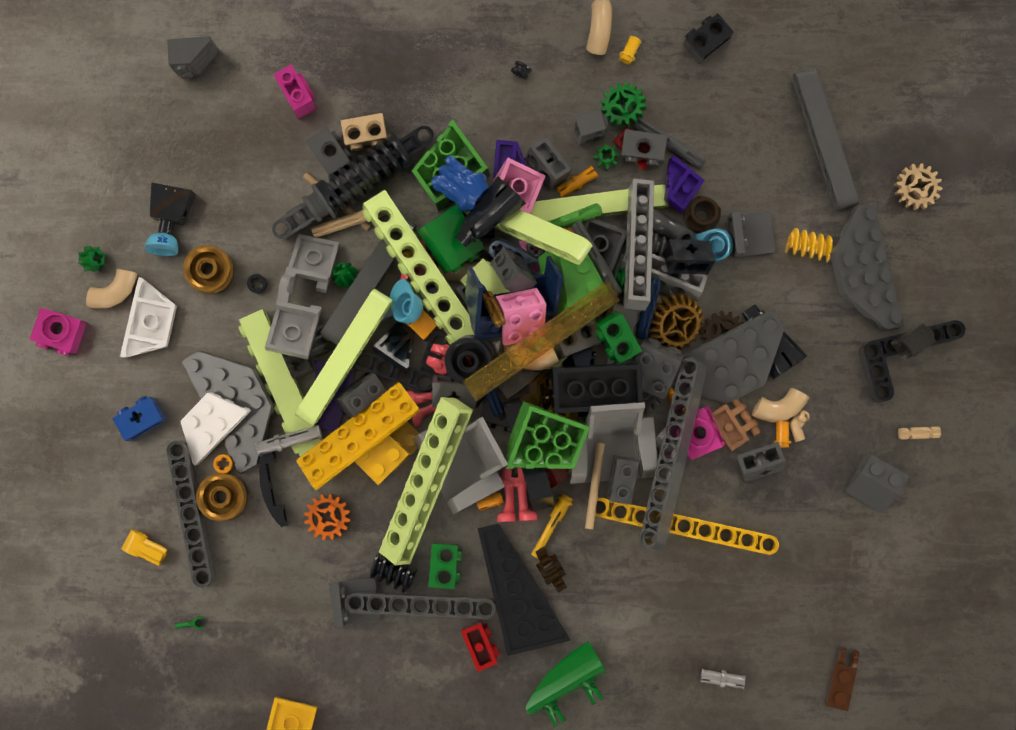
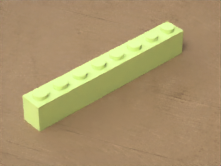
(278, 378)

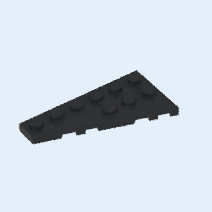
(521, 607)

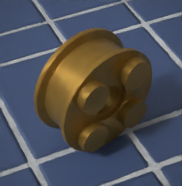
(194, 269)
(207, 496)

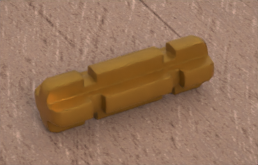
(493, 309)

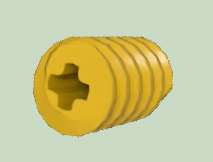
(810, 244)

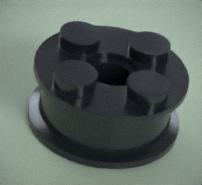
(456, 355)

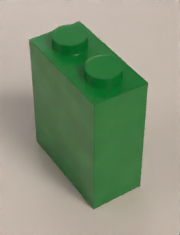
(441, 241)

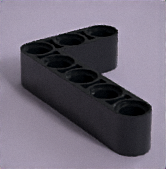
(882, 351)
(393, 374)
(536, 478)

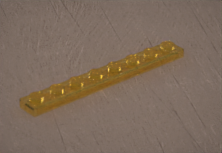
(541, 341)

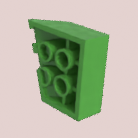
(451, 143)
(577, 279)
(544, 440)

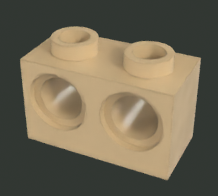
(363, 126)

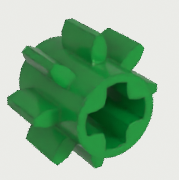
(608, 161)
(91, 258)
(344, 275)

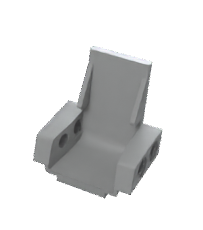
(623, 434)
(473, 468)

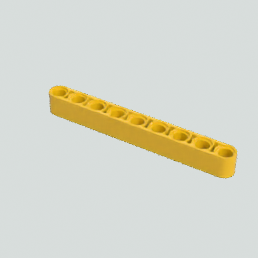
(693, 528)

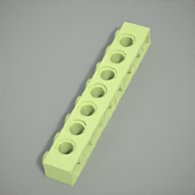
(384, 205)
(425, 480)

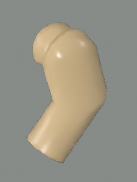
(797, 423)

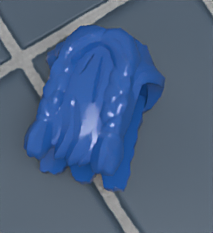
(460, 184)

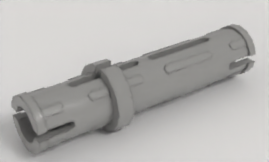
(287, 440)

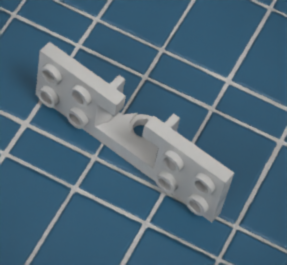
(294, 324)

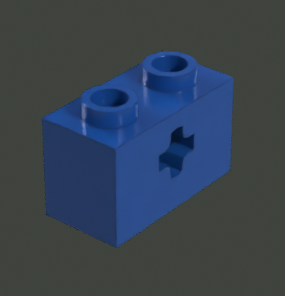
(129, 427)

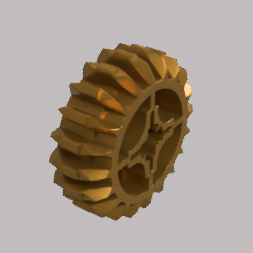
(685, 324)

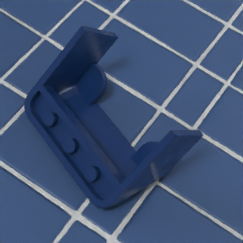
(548, 284)

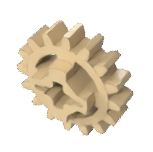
(916, 178)

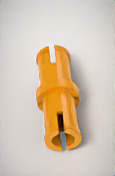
(576, 182)

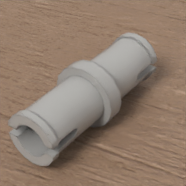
(722, 678)

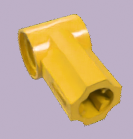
(138, 545)

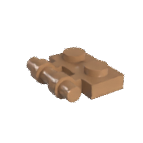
(730, 429)

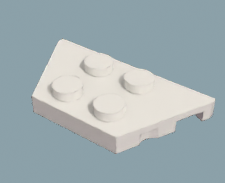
(148, 321)
(209, 424)

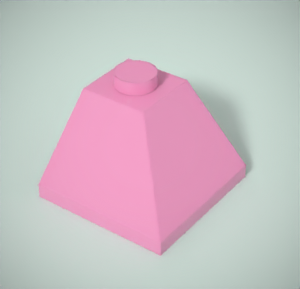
(522, 180)

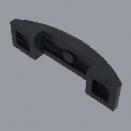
(277, 512)

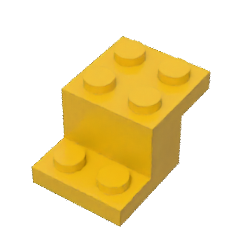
(389, 453)

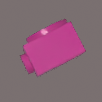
(296, 91)
(64, 342)
(713, 439)

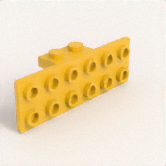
(357, 436)

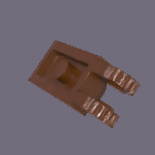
(842, 681)

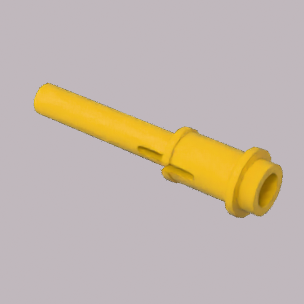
(556, 515)

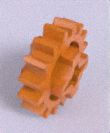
(322, 525)

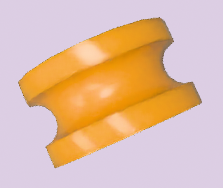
(227, 469)

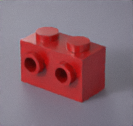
(479, 646)

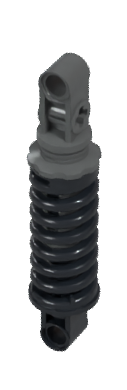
(354, 180)

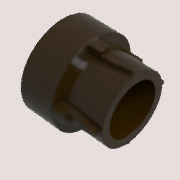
(707, 205)

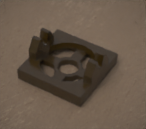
(540, 390)

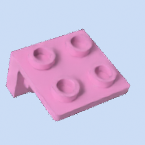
(523, 314)

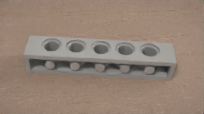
(639, 245)

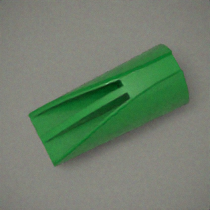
(572, 673)

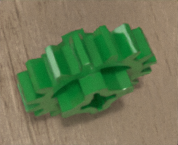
(614, 107)

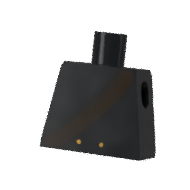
(170, 205)

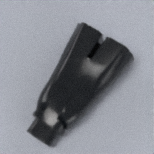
(494, 207)
(788, 351)

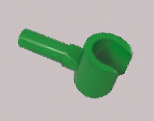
(190, 624)

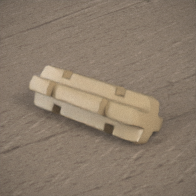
(919, 433)

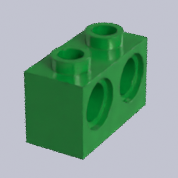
(621, 335)
(437, 565)

